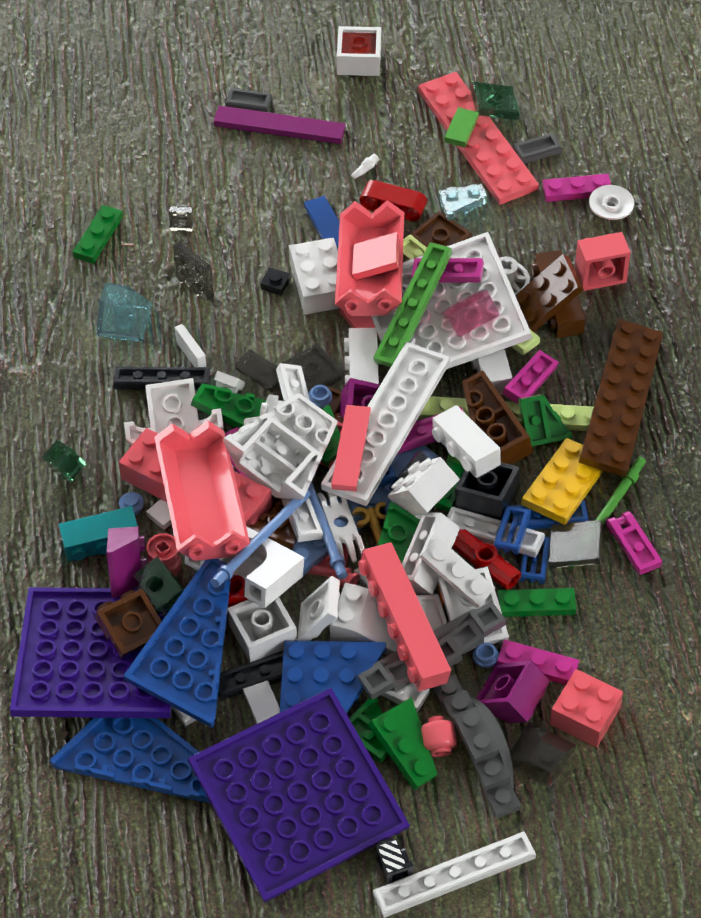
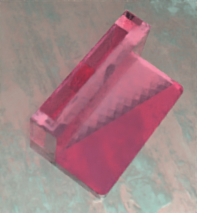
(471, 312)

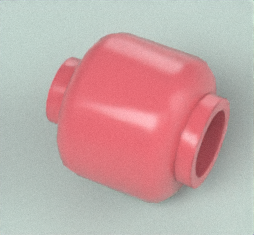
(439, 736)

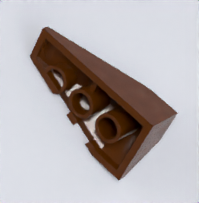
(495, 418)

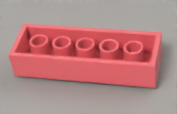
(142, 469)

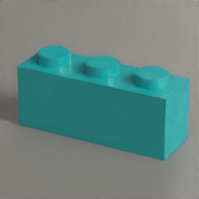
(90, 534)

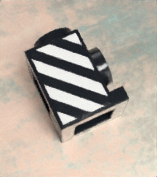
(393, 861)

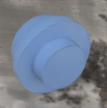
(320, 396)
(132, 499)
(485, 655)

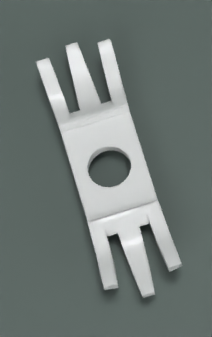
(341, 534)

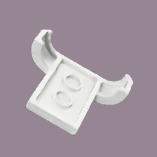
(171, 404)

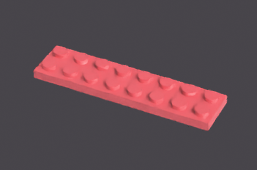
(487, 147)

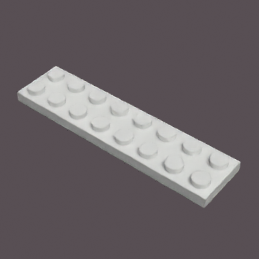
(393, 415)

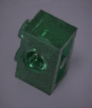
(159, 585)

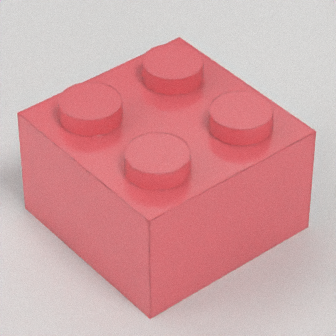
(602, 261)
(586, 708)

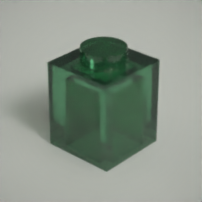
(63, 460)

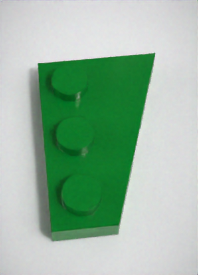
(233, 406)
(398, 529)
(403, 740)

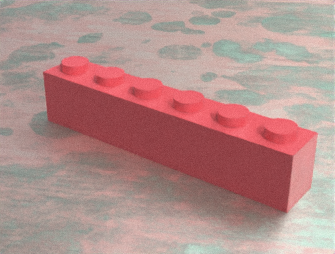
(404, 617)

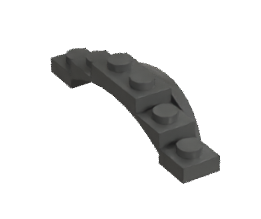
(454, 639)
(484, 743)

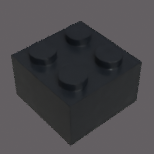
(489, 492)

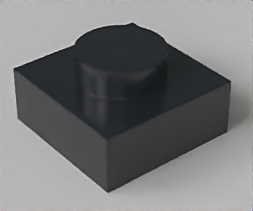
(275, 281)

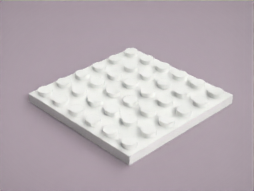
(438, 334)

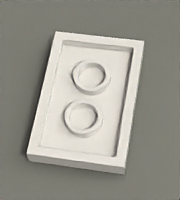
(458, 605)

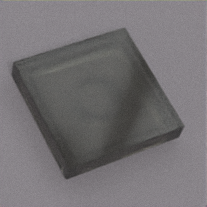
(317, 367)
(575, 544)

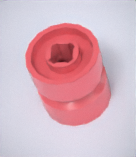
(165, 548)

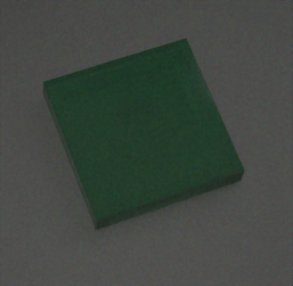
(494, 100)

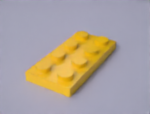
(561, 484)

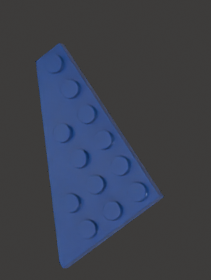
(186, 649)
(322, 665)
(133, 754)

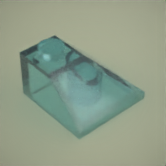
(122, 313)

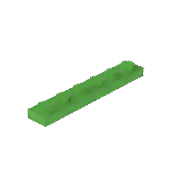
(413, 303)

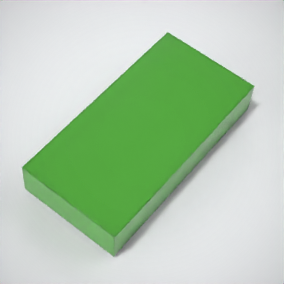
(461, 127)

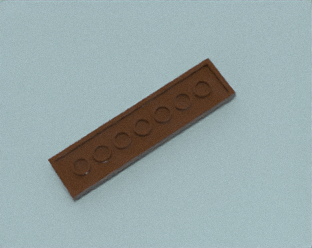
(621, 398)

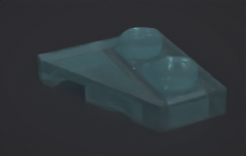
(462, 198)

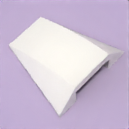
(283, 446)

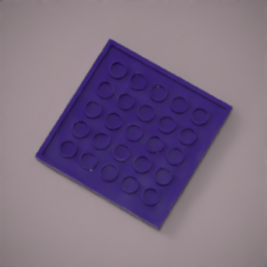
(69, 663)
(298, 794)

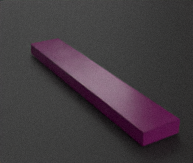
(279, 124)

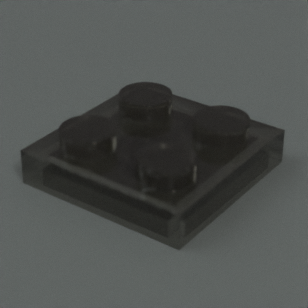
(193, 271)

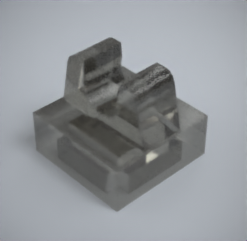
(181, 218)

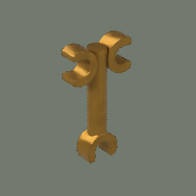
(372, 516)

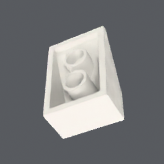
(359, 619)

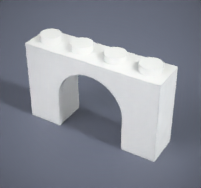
(277, 573)

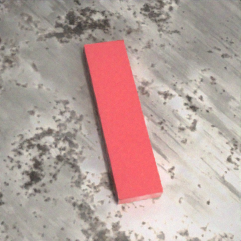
(351, 448)

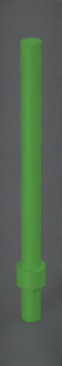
(630, 479)

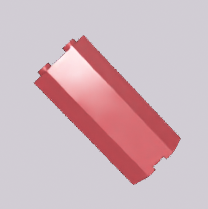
(377, 293)
(201, 492)

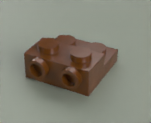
(128, 621)

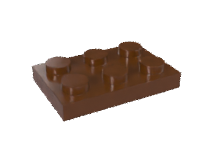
(549, 292)

